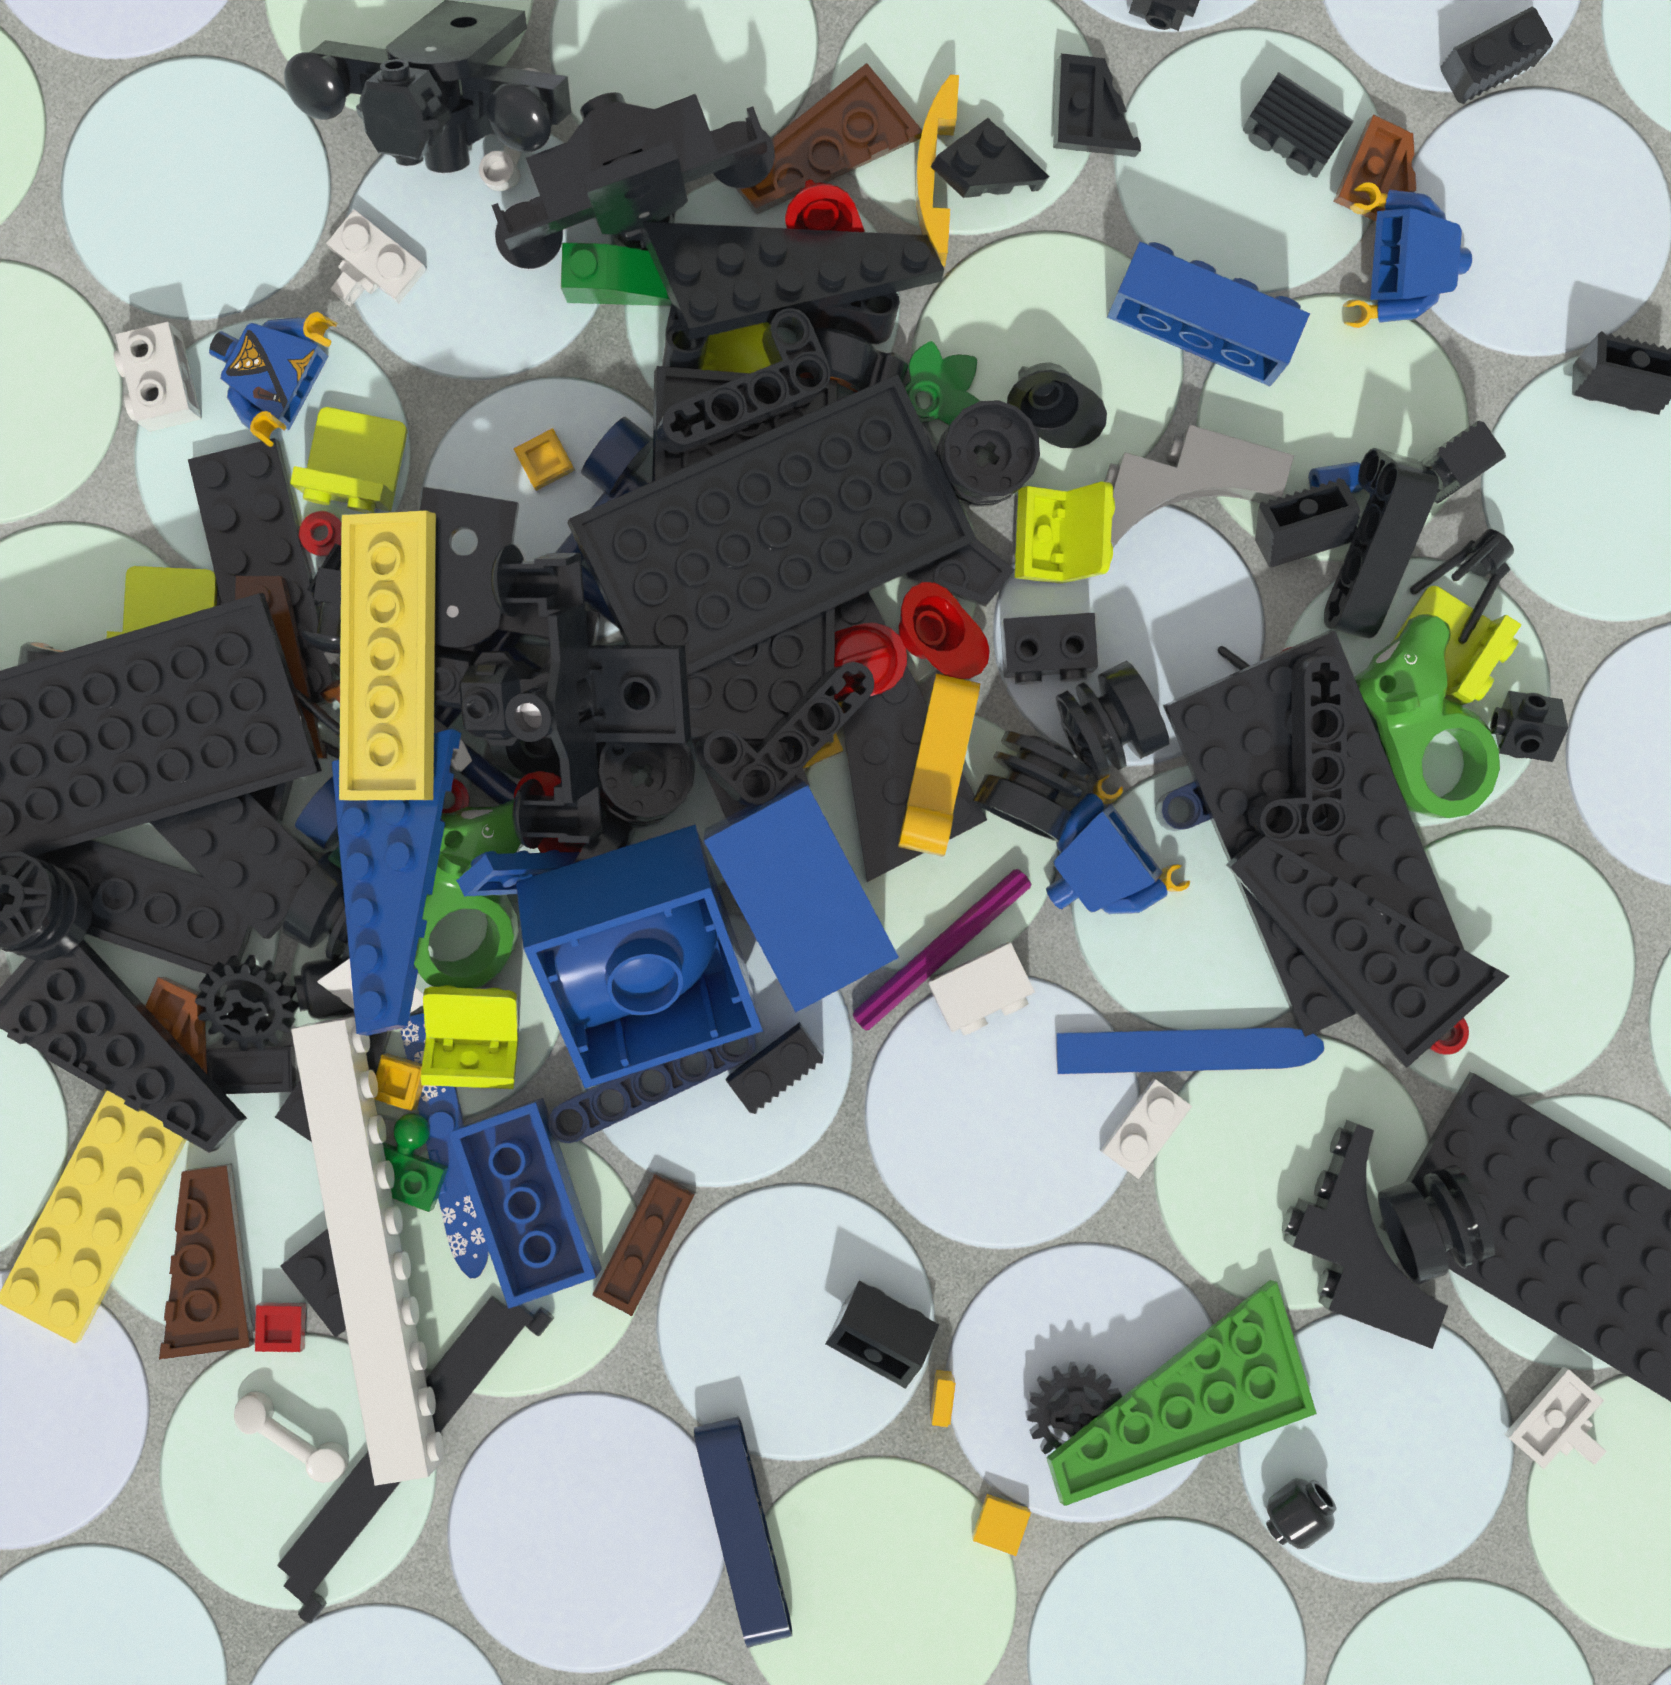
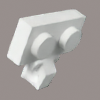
(371, 262)
(1558, 1421)

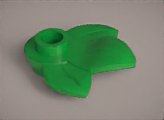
(943, 381)

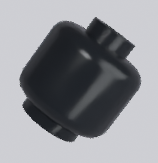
(313, 996)
(1300, 1513)

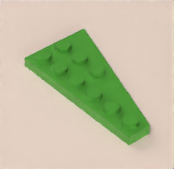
(1210, 1395)

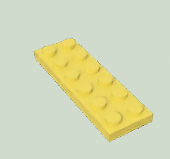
(387, 656)
(91, 1218)

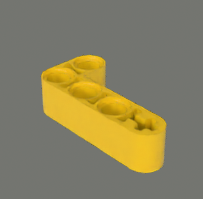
(939, 765)

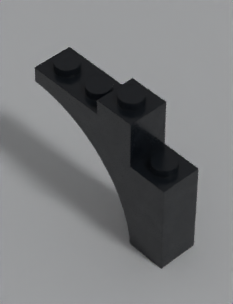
(1340, 1229)

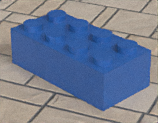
(1208, 313)
(525, 1203)

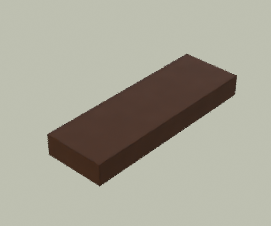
(643, 1244)

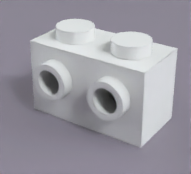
(156, 377)
(981, 988)

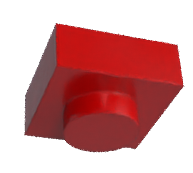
(280, 1327)

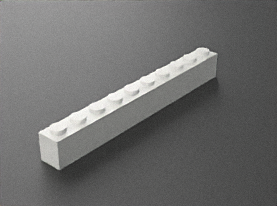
(368, 1250)

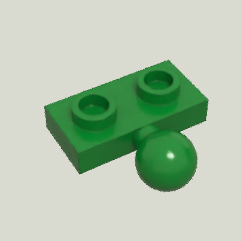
(416, 1177)

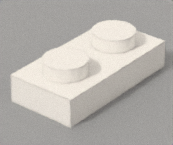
(1146, 1128)

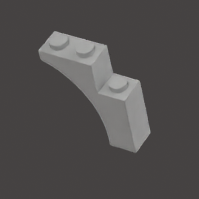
(1203, 467)

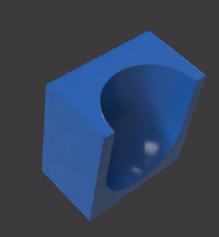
(799, 895)
(637, 956)

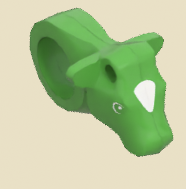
(1407, 698)
(465, 837)

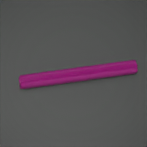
(941, 949)

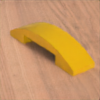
(939, 121)

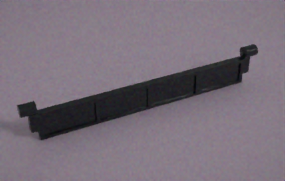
(357, 1497)

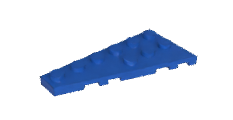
(386, 873)

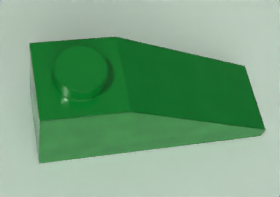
(610, 275)

